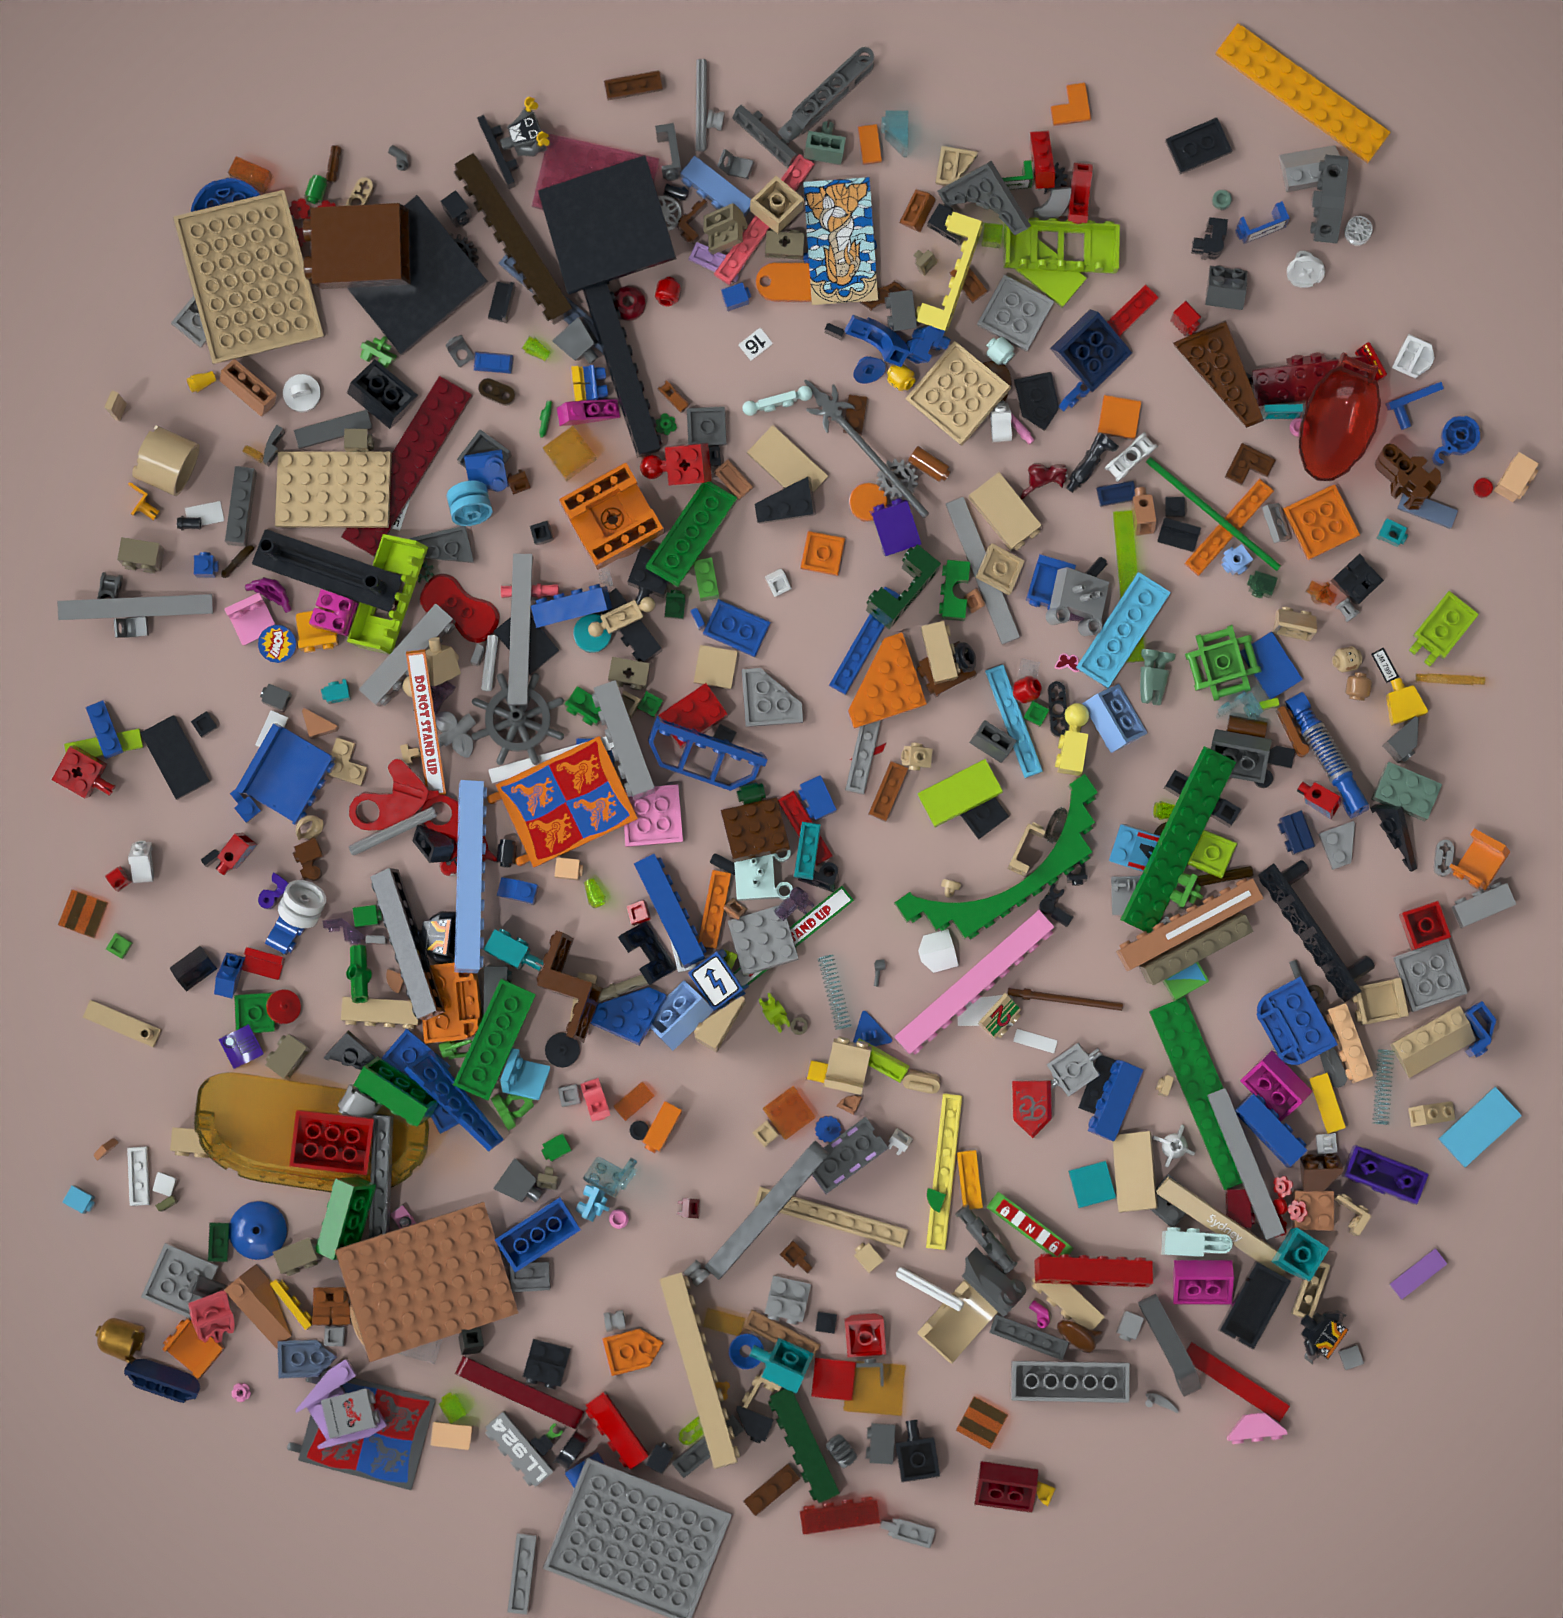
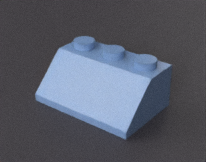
(1114, 718)
(680, 1015)

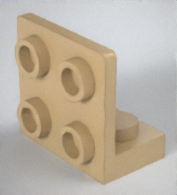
(1357, 1223)

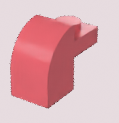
(595, 1100)

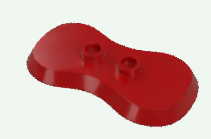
(473, 616)

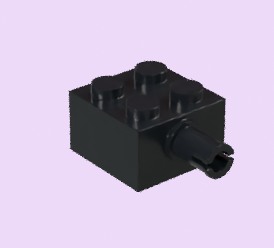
(644, 579)
(917, 1455)

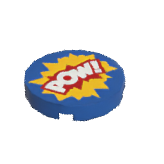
(277, 643)

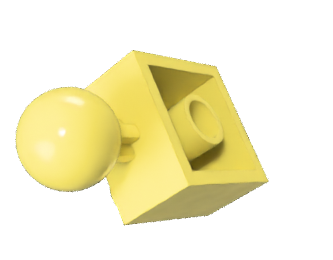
(1073, 743)

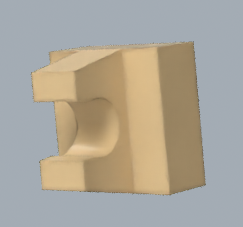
(409, 754)

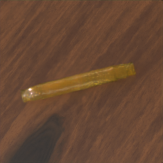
(1450, 679)

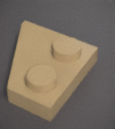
(953, 164)

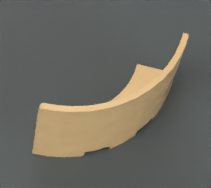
(953, 1330)

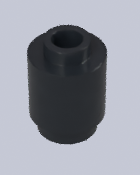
(506, 853)

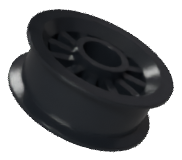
(571, 1450)

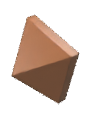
(974, 600)
(734, 909)

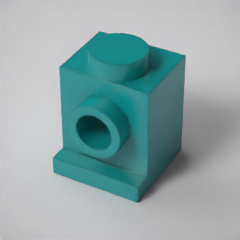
(1391, 526)
(336, 692)

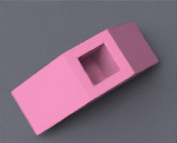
(1255, 1427)

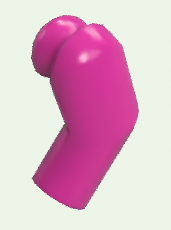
(1042, 1314)

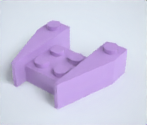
(330, 1387)

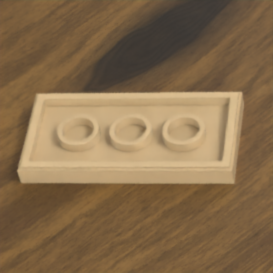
(784, 460)
(1134, 1172)

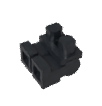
(1212, 244)
(1357, 580)

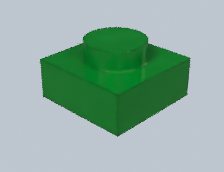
(650, 704)
(1036, 713)

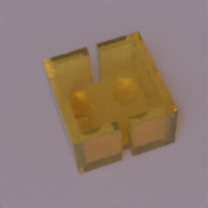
(570, 453)

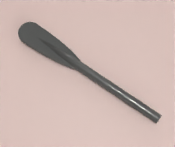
(1329, 1058)

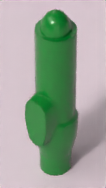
(545, 417)

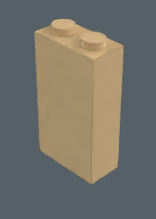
(1005, 512)

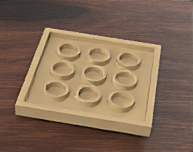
(958, 393)

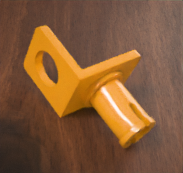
(142, 505)

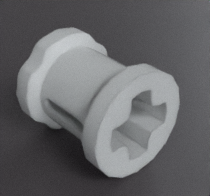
(1347, 609)

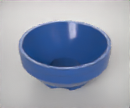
(734, 1351)

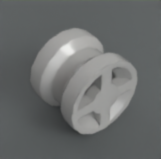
(715, 120)

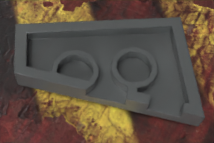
(447, 545)

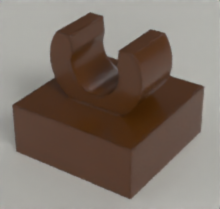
(518, 482)

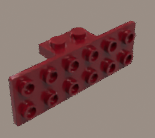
(1295, 379)

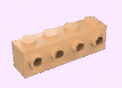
(1348, 1041)

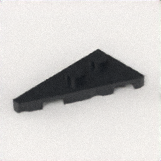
(1397, 832)
(351, 1052)

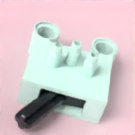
(754, 876)

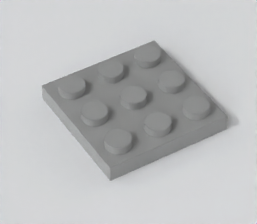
(1015, 313)
(762, 941)
(1430, 975)
(172, 1279)

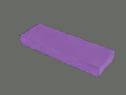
(1418, 1274)

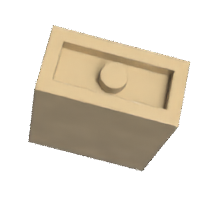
(1380, 1002)

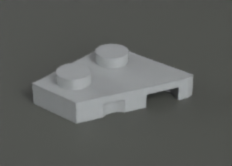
(1338, 844)

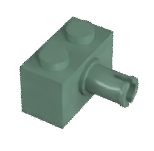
(824, 145)

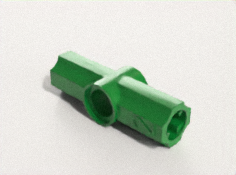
(359, 974)

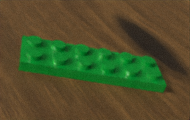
(691, 533)
(494, 1039)

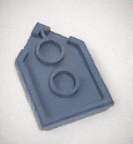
(302, 1358)

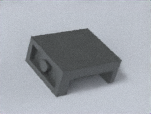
(667, 133)

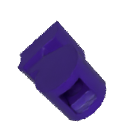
(268, 898)

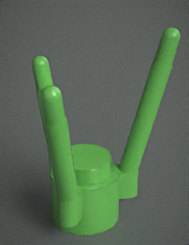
(449, 1049)

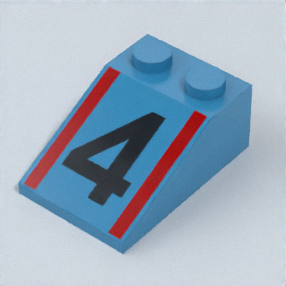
(1133, 847)

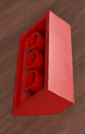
(617, 1430)

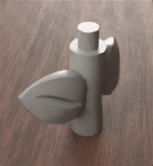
(455, 732)

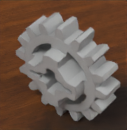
(901, 471)

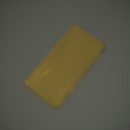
(723, 1322)

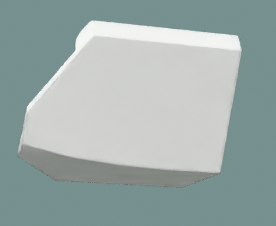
(1414, 357)
(938, 951)

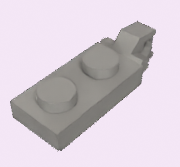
(909, 1532)

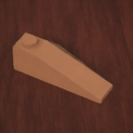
(258, 1302)

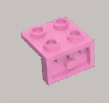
(249, 618)

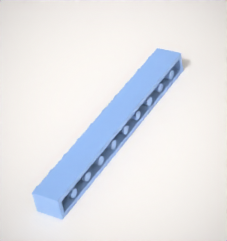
(469, 876)

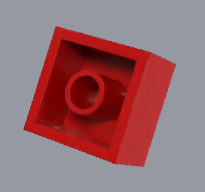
(1424, 925)

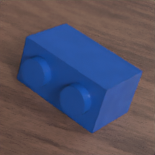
(817, 798)

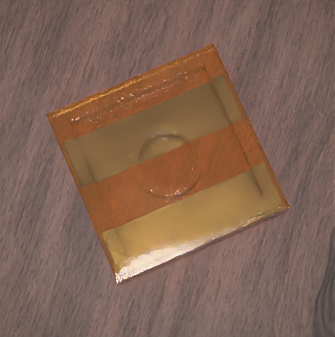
(83, 913)
(981, 1422)

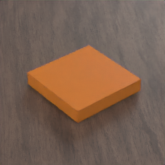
(1119, 417)
(822, 553)

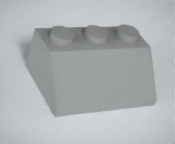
(1302, 167)

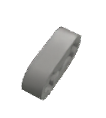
(1439, 857)

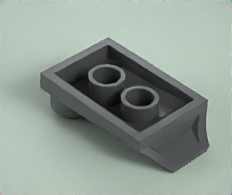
(992, 1283)

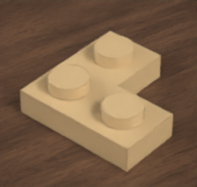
(343, 767)

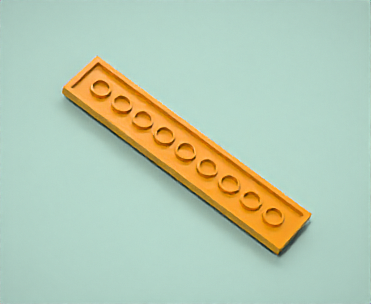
(1302, 93)

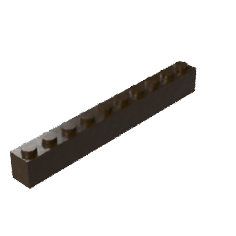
(513, 239)

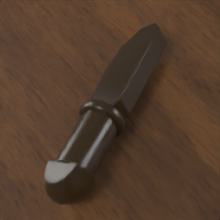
(241, 556)

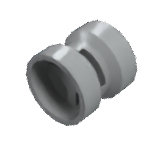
(696, 1273)
(614, 1321)

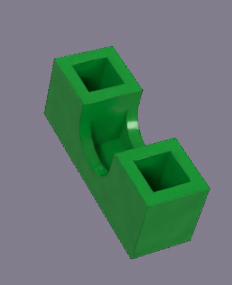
(955, 573)

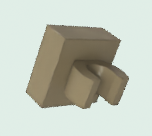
(924, 261)
(547, 1180)

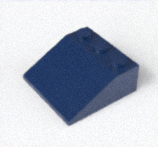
(1091, 350)

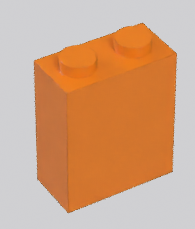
(662, 1127)

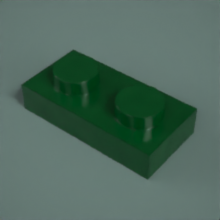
(218, 1242)

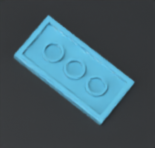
(1479, 1127)

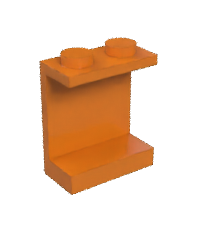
(1481, 860)
(191, 1350)

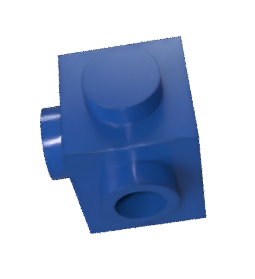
(205, 565)

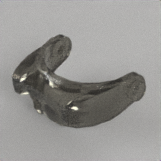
(1061, 815)

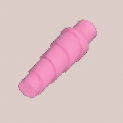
(1022, 431)

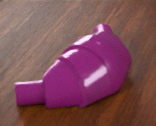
(271, 590)

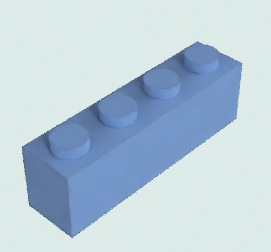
(713, 186)

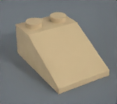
(1294, 624)

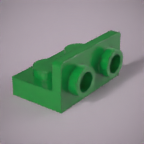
(583, 705)

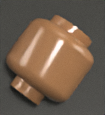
(1358, 687)

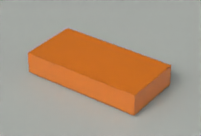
(869, 144)

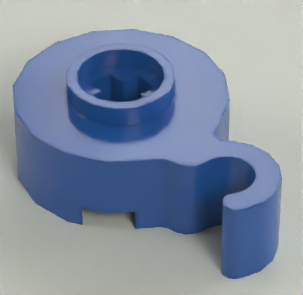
(1452, 444)

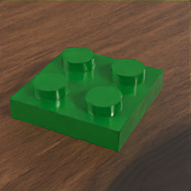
(252, 1011)

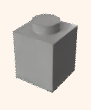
(1129, 1326)

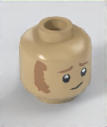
(1347, 659)

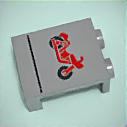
(350, 1413)

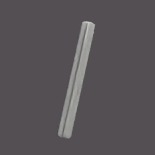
(701, 77)
(393, 831)

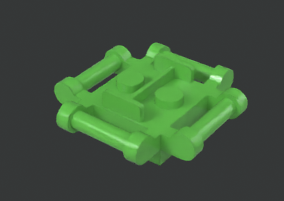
(1223, 662)

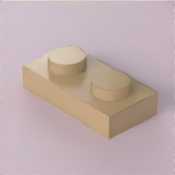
(1164, 1085)

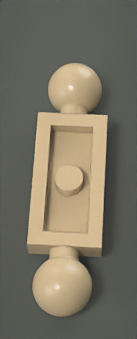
(621, 617)

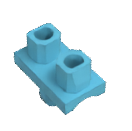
(595, 1204)

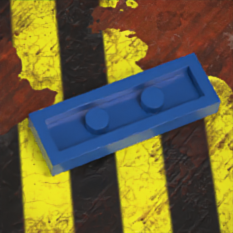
(104, 729)

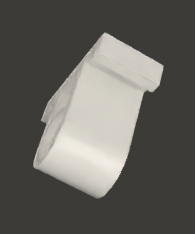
(1001, 423)
(141, 862)

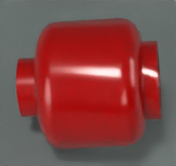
(667, 291)
(1027, 689)

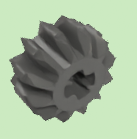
(841, 1451)

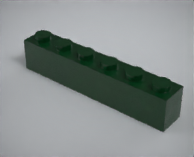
(804, 1444)

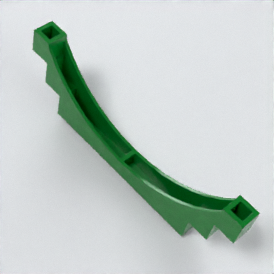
(974, 915)

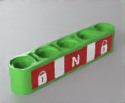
(1028, 1226)

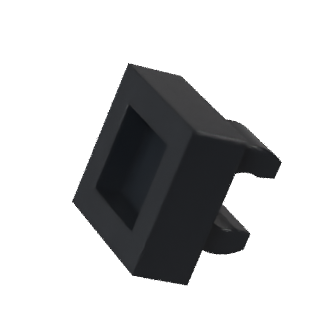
(714, 453)

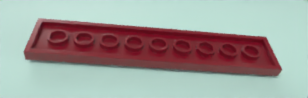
(415, 454)

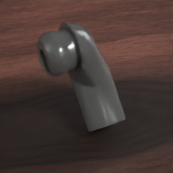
(401, 157)

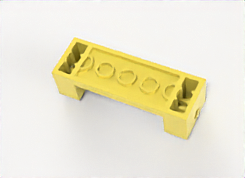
(967, 228)

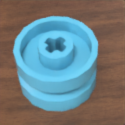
(469, 503)

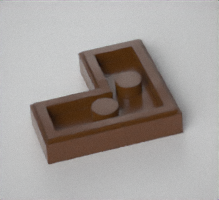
(1247, 459)

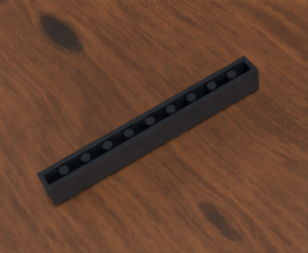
(622, 369)

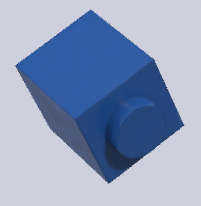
(736, 296)

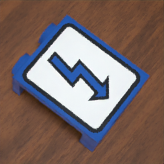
(1280, 221)
(717, 981)

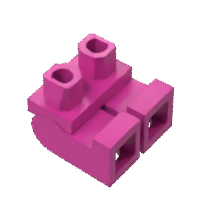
(336, 622)

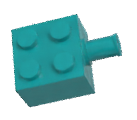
(511, 951)
(784, 1364)

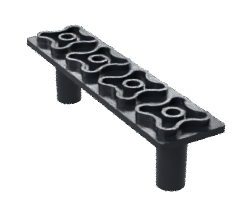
(327, 570)
(1313, 938)

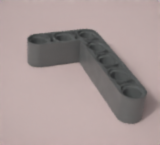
(1171, 1345)

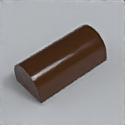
(1246, 726)

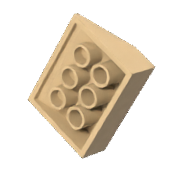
(717, 1026)

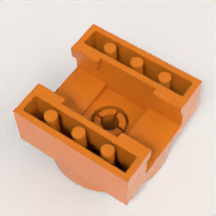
(609, 496)

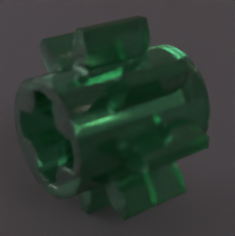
(428, 572)

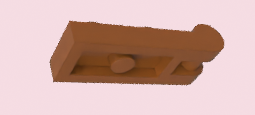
(1292, 732)

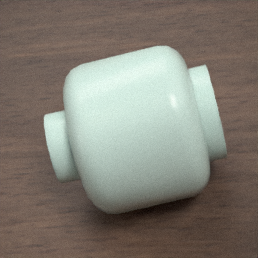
(1000, 350)

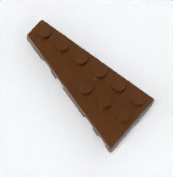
(1219, 364)

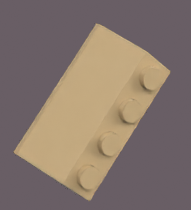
(1433, 1041)

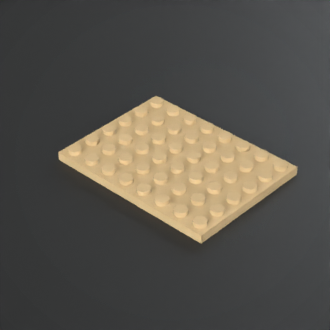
(248, 277)

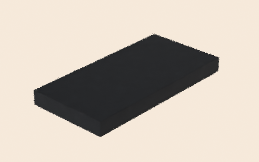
(175, 757)

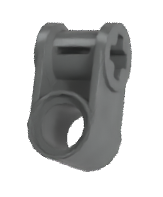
(109, 586)

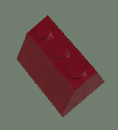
(1006, 1486)

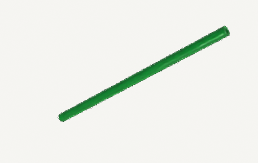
(1212, 513)

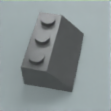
(1247, 751)

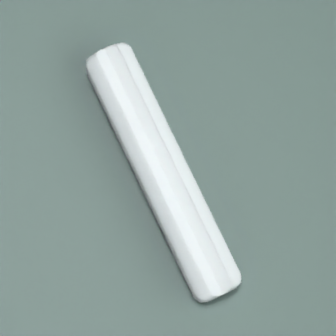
(489, 664)

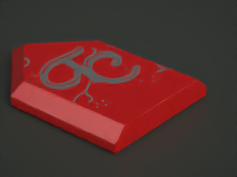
(1032, 1105)

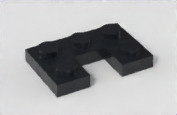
(660, 963)

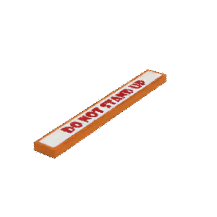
(425, 720)

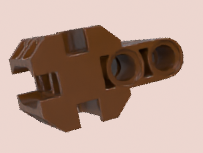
(1407, 476)

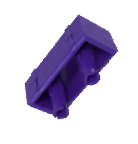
(1384, 1175)

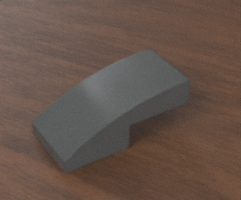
(270, 450)

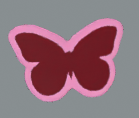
(1067, 661)

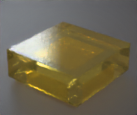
(252, 453)

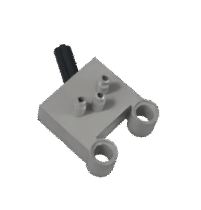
(1080, 595)

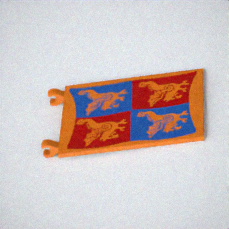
(565, 802)

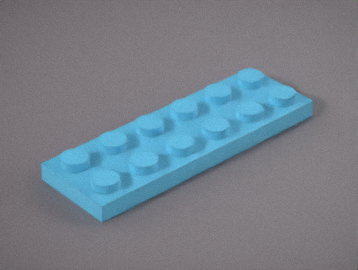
(1123, 630)

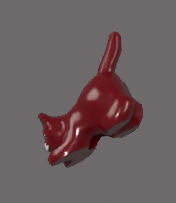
(1040, 476)

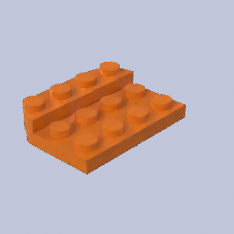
(461, 1004)

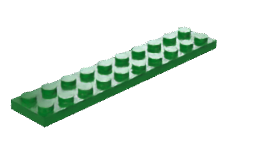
(1178, 840)
(1197, 1080)

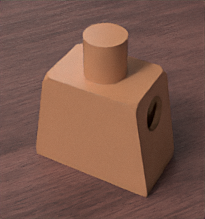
(1143, 512)

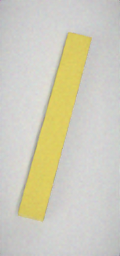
(944, 1169)

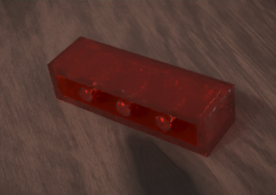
(839, 1516)

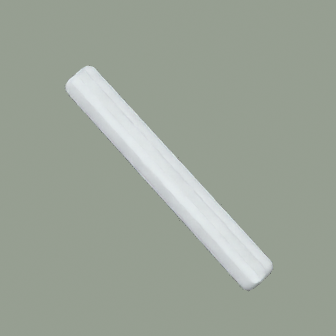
(930, 1288)

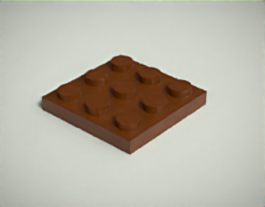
(755, 830)

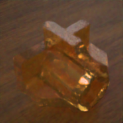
(1321, 594)

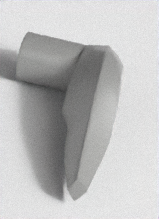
(1159, 1400)

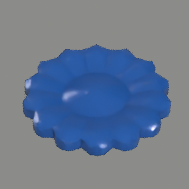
(828, 1129)

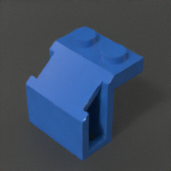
(1480, 1046)

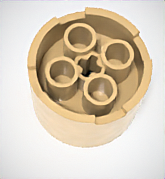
(166, 460)

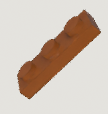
(888, 791)

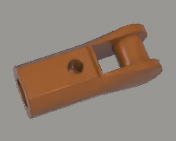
(675, 398)

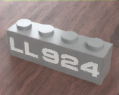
(519, 1449)

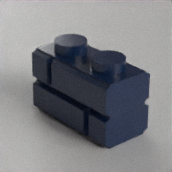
(1296, 833)

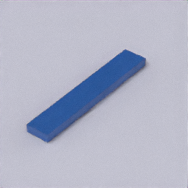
(858, 652)

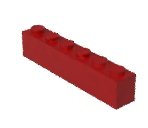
(1093, 1271)

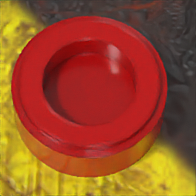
(1482, 488)

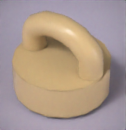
(950, 887)

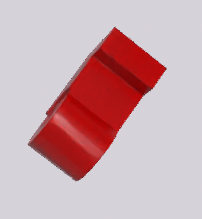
(118, 878)

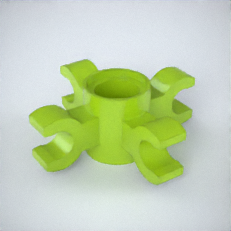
(774, 1012)

